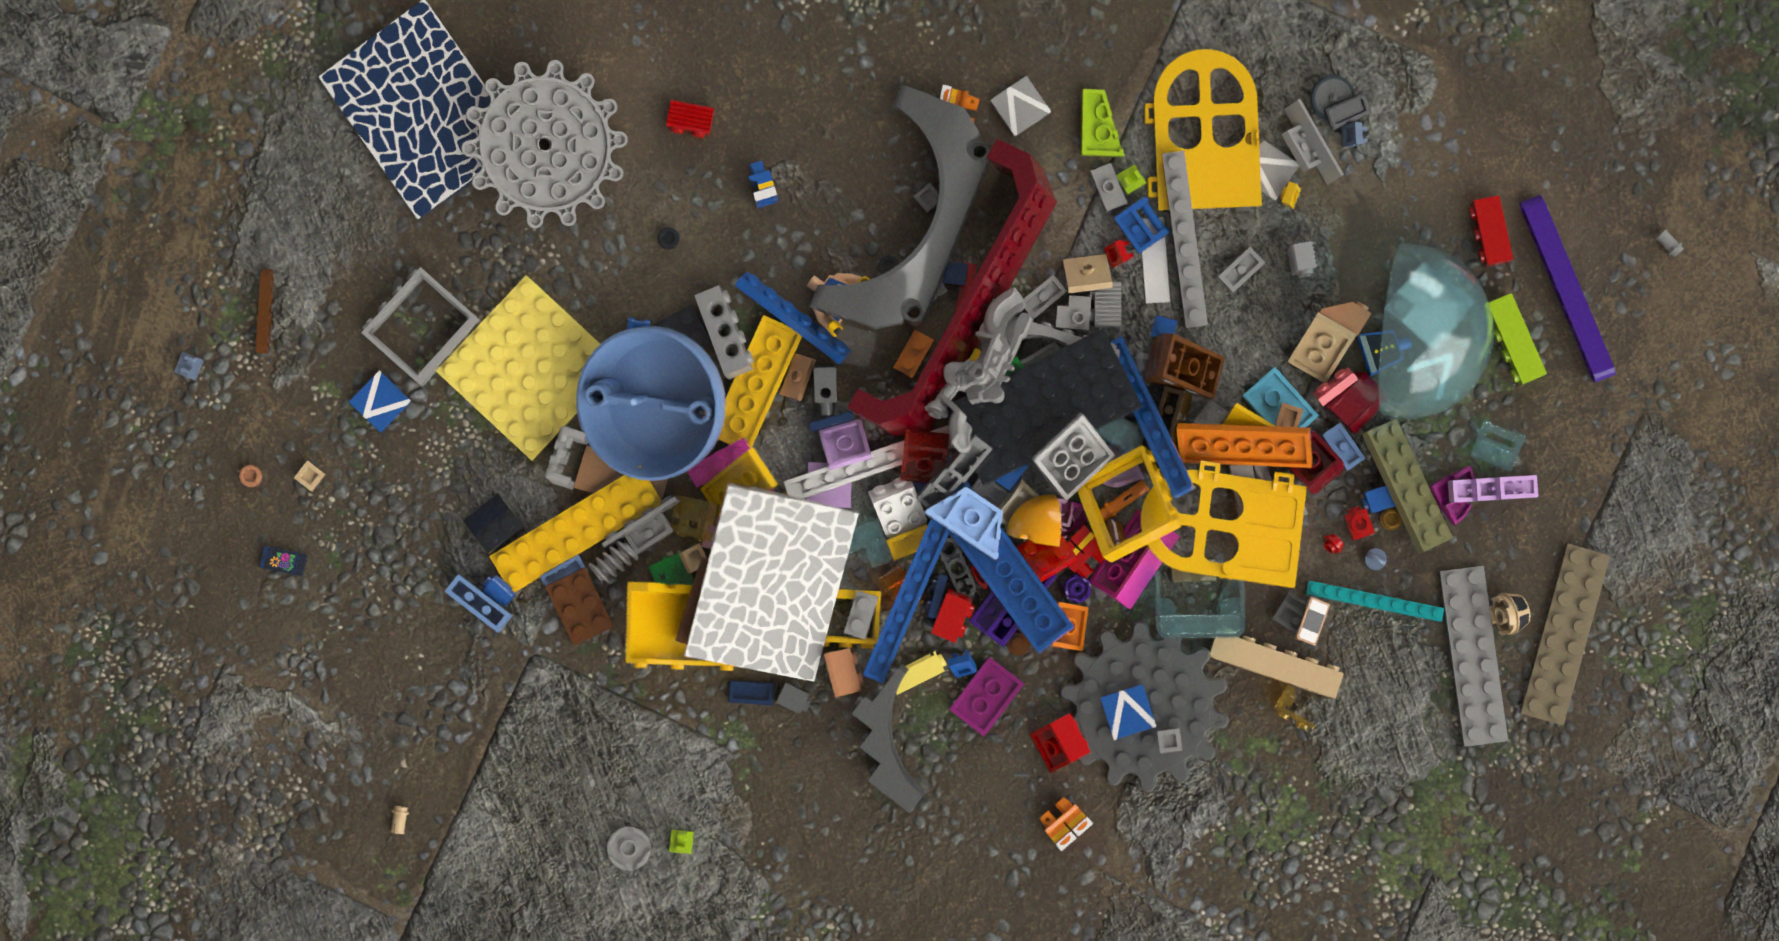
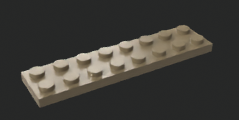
(1565, 634)

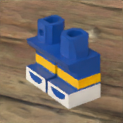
(763, 181)

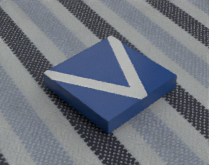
(380, 401)
(1128, 712)

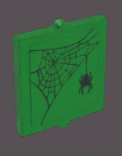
(671, 572)

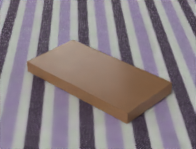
(596, 474)

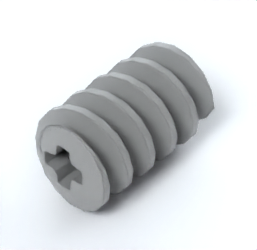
(613, 561)

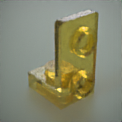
(1287, 698)

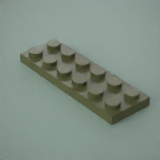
(1407, 486)

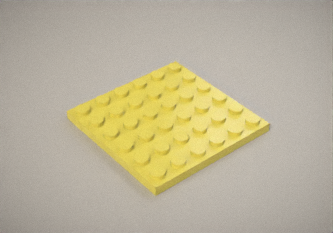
(523, 367)

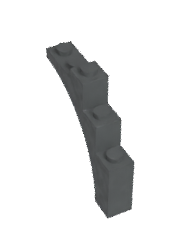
(876, 713)

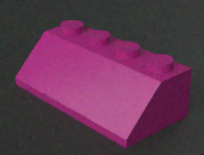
(1130, 574)

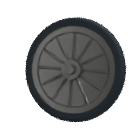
(1328, 92)

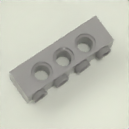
(707, 303)

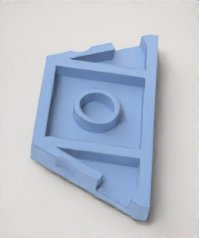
(970, 519)

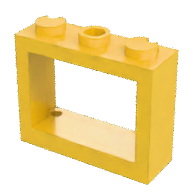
(846, 642)

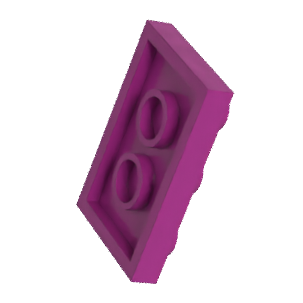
(986, 696)

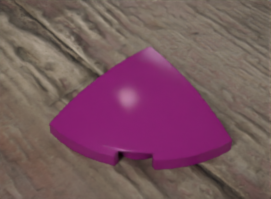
(1453, 511)
(1072, 516)

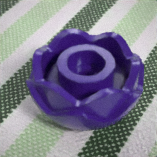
(1084, 588)

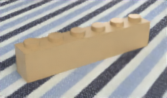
(1278, 665)

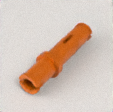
(1112, 508)

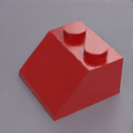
(1060, 743)

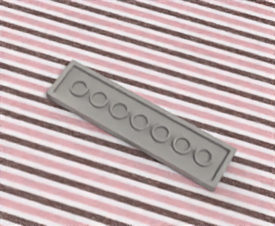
(1473, 656)

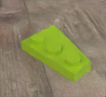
(1097, 126)

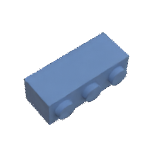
(478, 603)

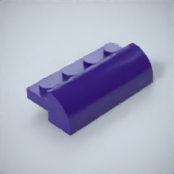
(995, 620)

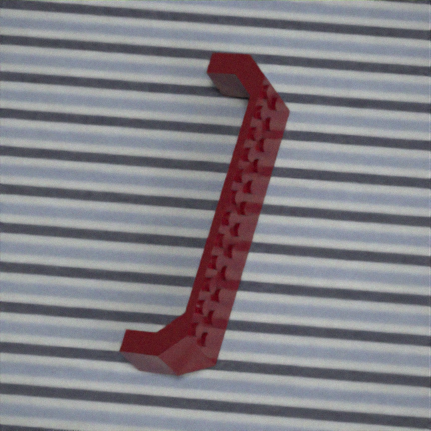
(993, 278)

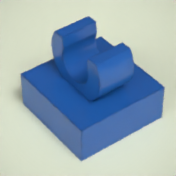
(962, 665)

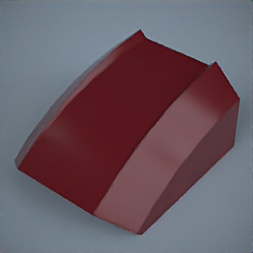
(1356, 403)
(1324, 469)

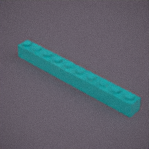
(1374, 601)

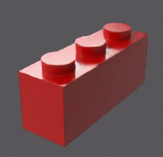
(1490, 231)

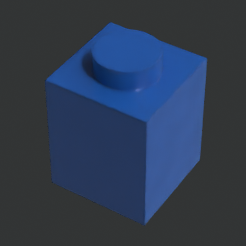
(1377, 500)

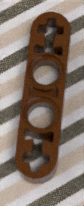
(264, 311)

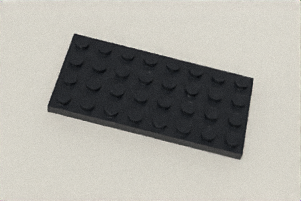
(1048, 398)

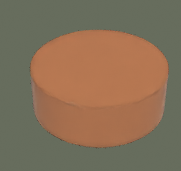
(250, 476)

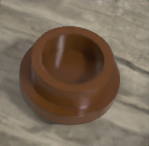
(1018, 644)

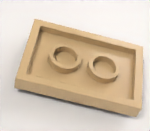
(1321, 348)

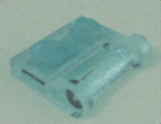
(1495, 452)

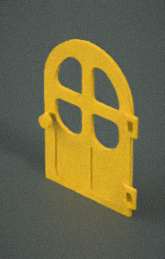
(1215, 173)
(1265, 531)

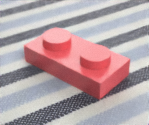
(1329, 390)

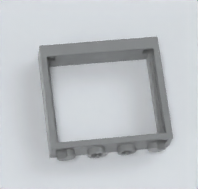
(400, 295)

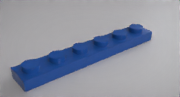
(793, 318)

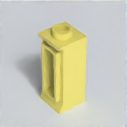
(921, 671)

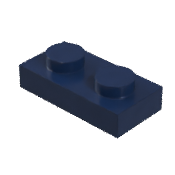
(938, 587)

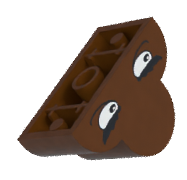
(1183, 366)

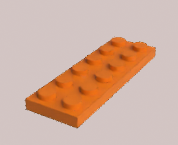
(1245, 445)

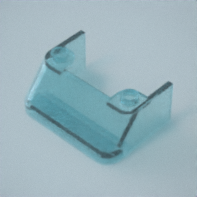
(1226, 625)

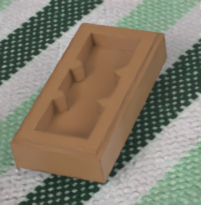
(797, 377)

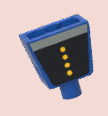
(1370, 350)

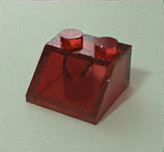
(923, 455)

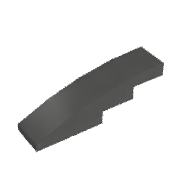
(953, 472)

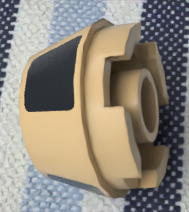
(1509, 613)

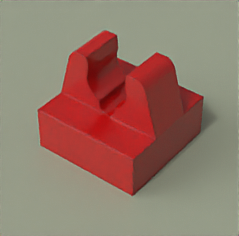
(1117, 253)

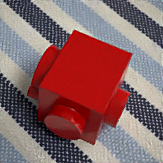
(1358, 523)

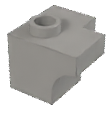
(1075, 315)

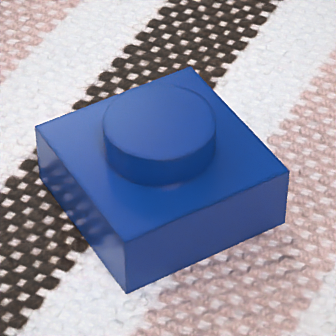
(1163, 325)

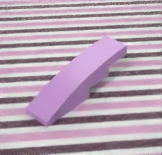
(1493, 489)

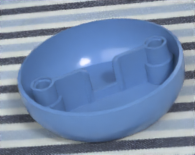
(651, 404)

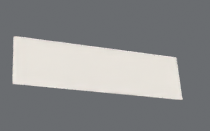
(1155, 269)

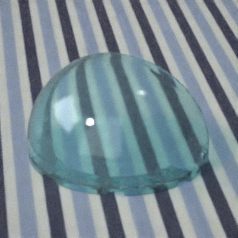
(1432, 334)

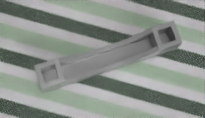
(1047, 332)

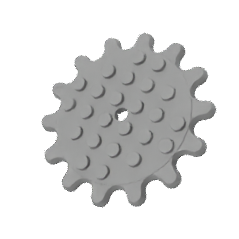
(577, 138)

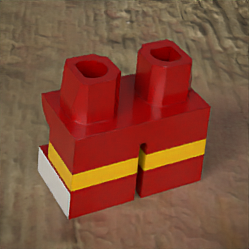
(1088, 545)

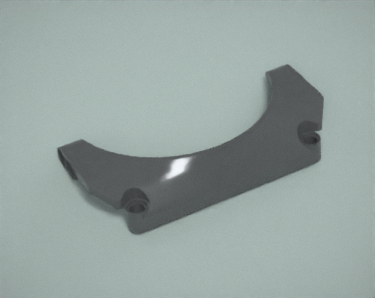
(916, 280)

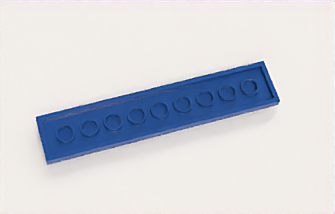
(1017, 588)

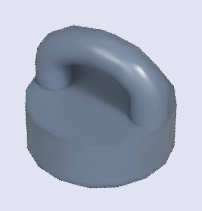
(1375, 559)

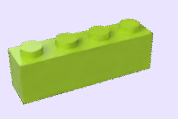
(1516, 341)

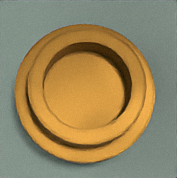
(1390, 519)

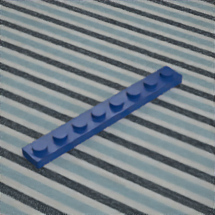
(1154, 427)
(906, 601)

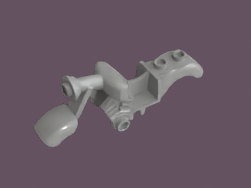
(984, 376)

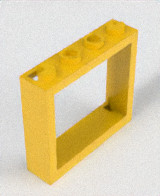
(1095, 517)

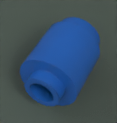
(498, 590)

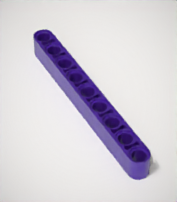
(1567, 288)

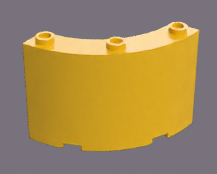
(652, 625)

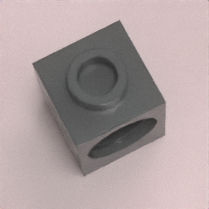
(794, 699)

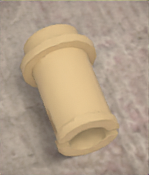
(399, 819)

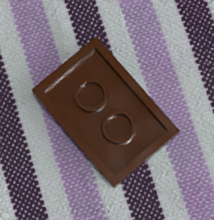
(579, 606)

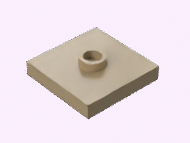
(1087, 273)

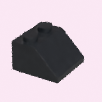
(493, 524)

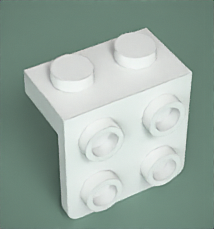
(897, 507)

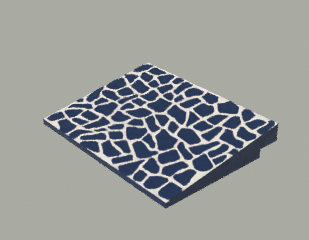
(410, 105)

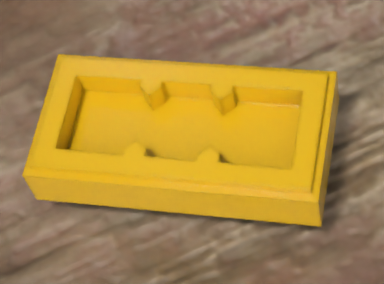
(906, 543)

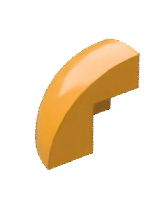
(1037, 521)

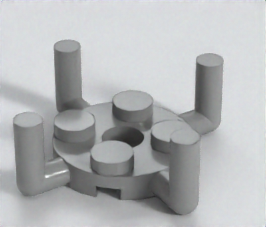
(561, 456)

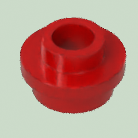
(1333, 543)

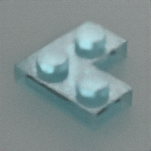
(872, 539)

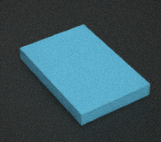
(1271, 392)

